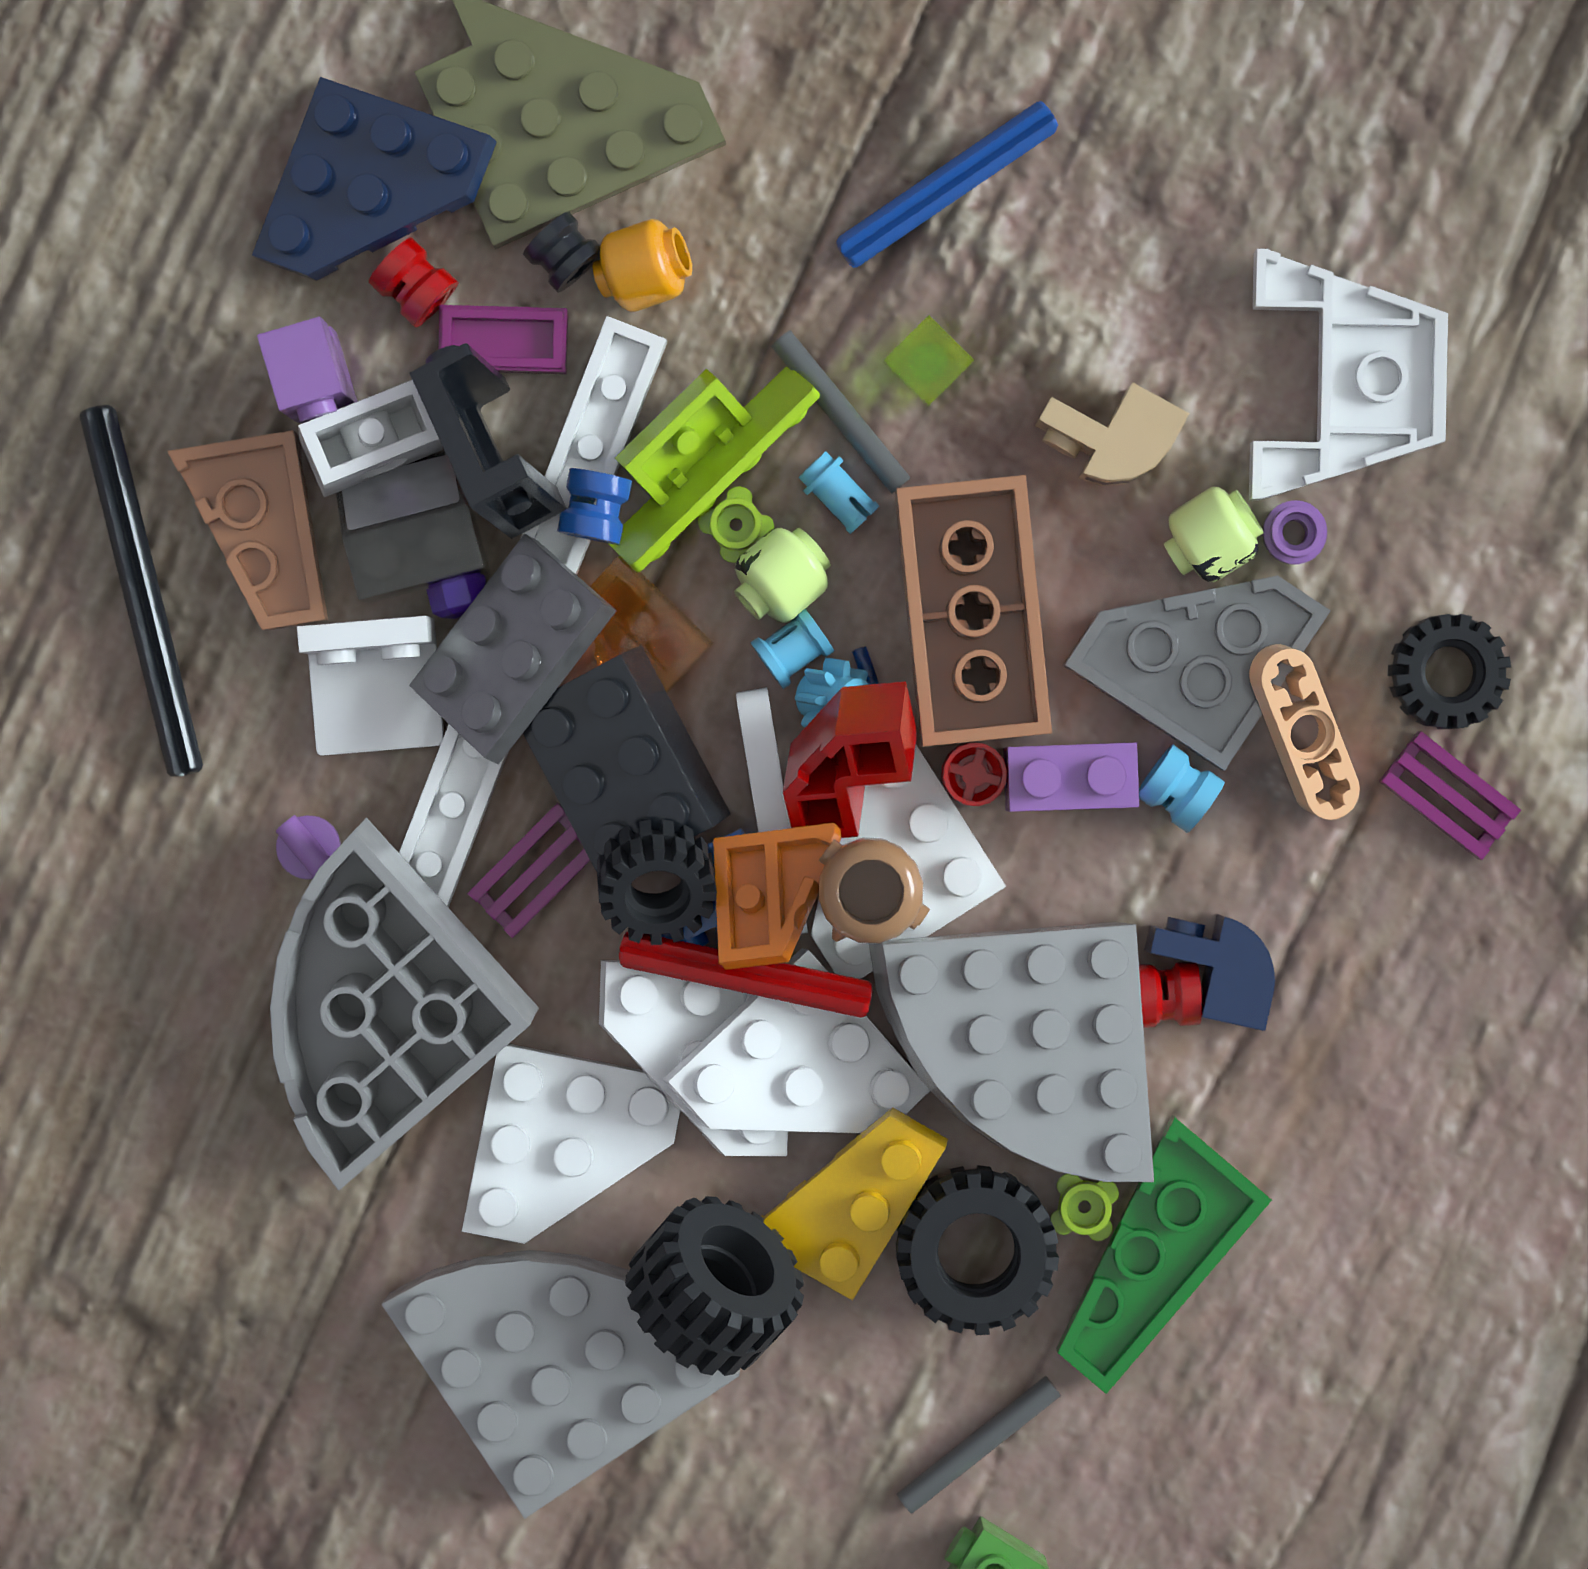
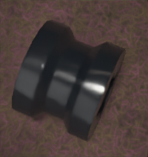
(562, 251)

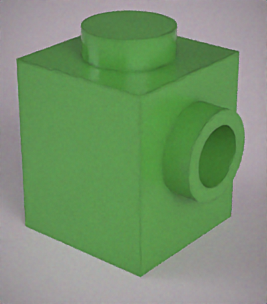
(991, 1548)

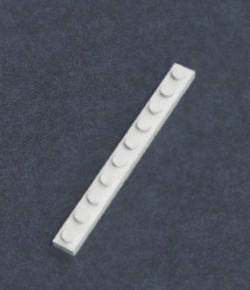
(590, 440)

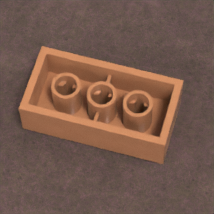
(1003, 579)

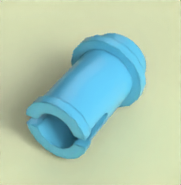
(838, 491)

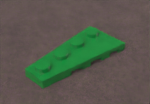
(1159, 1254)

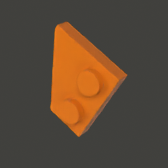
(767, 891)

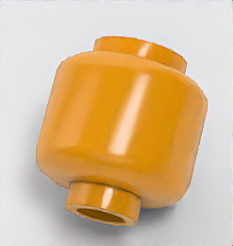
(642, 265)

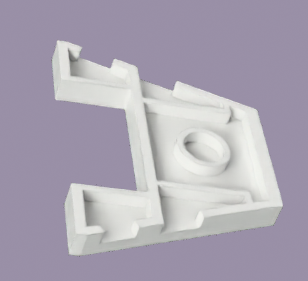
(1376, 376)

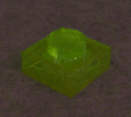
(928, 361)

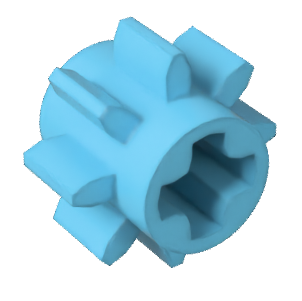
(821, 685)

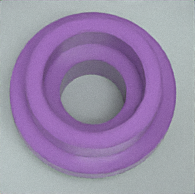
(1314, 527)

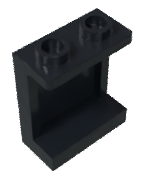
(506, 492)

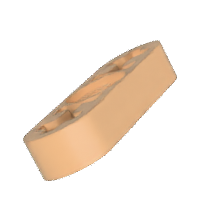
(1304, 684)

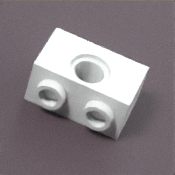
(368, 438)

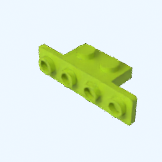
(698, 451)

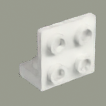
(363, 684)

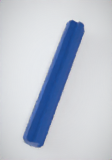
(947, 184)

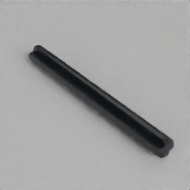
(141, 590)

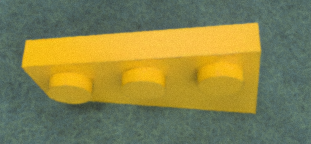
(856, 1201)

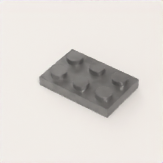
(512, 648)

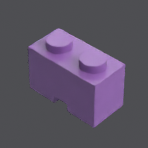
(307, 369)
(1071, 777)

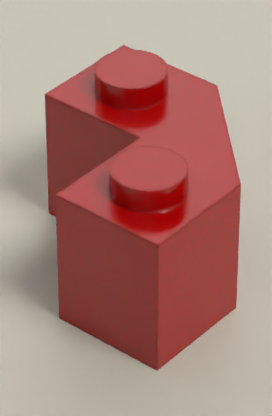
(853, 742)

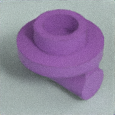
(305, 845)

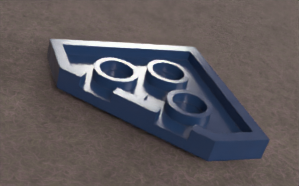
(365, 179)

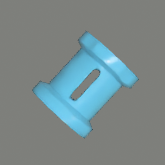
(792, 647)

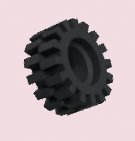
(1487, 665)
(652, 852)

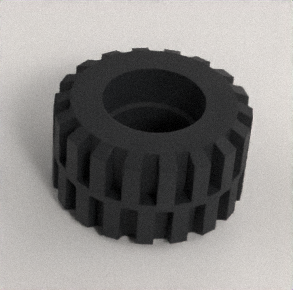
(714, 1286)
(988, 1303)

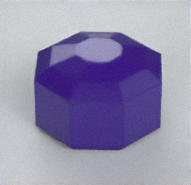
(454, 595)

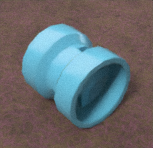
(1180, 788)

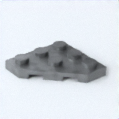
(1191, 655)

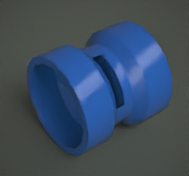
(593, 521)

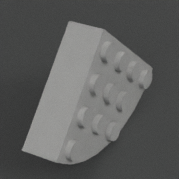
(380, 1005)
(1030, 1040)
(543, 1365)

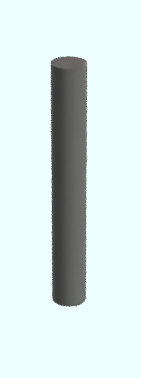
(842, 413)
(978, 1444)

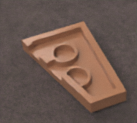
(262, 521)

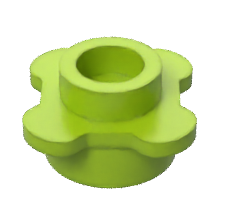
(736, 506)
(1091, 1223)

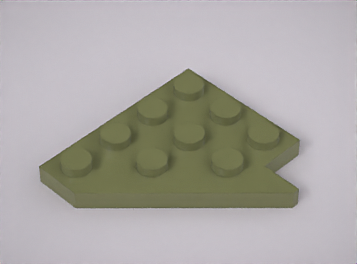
(565, 118)

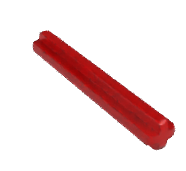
(772, 981)

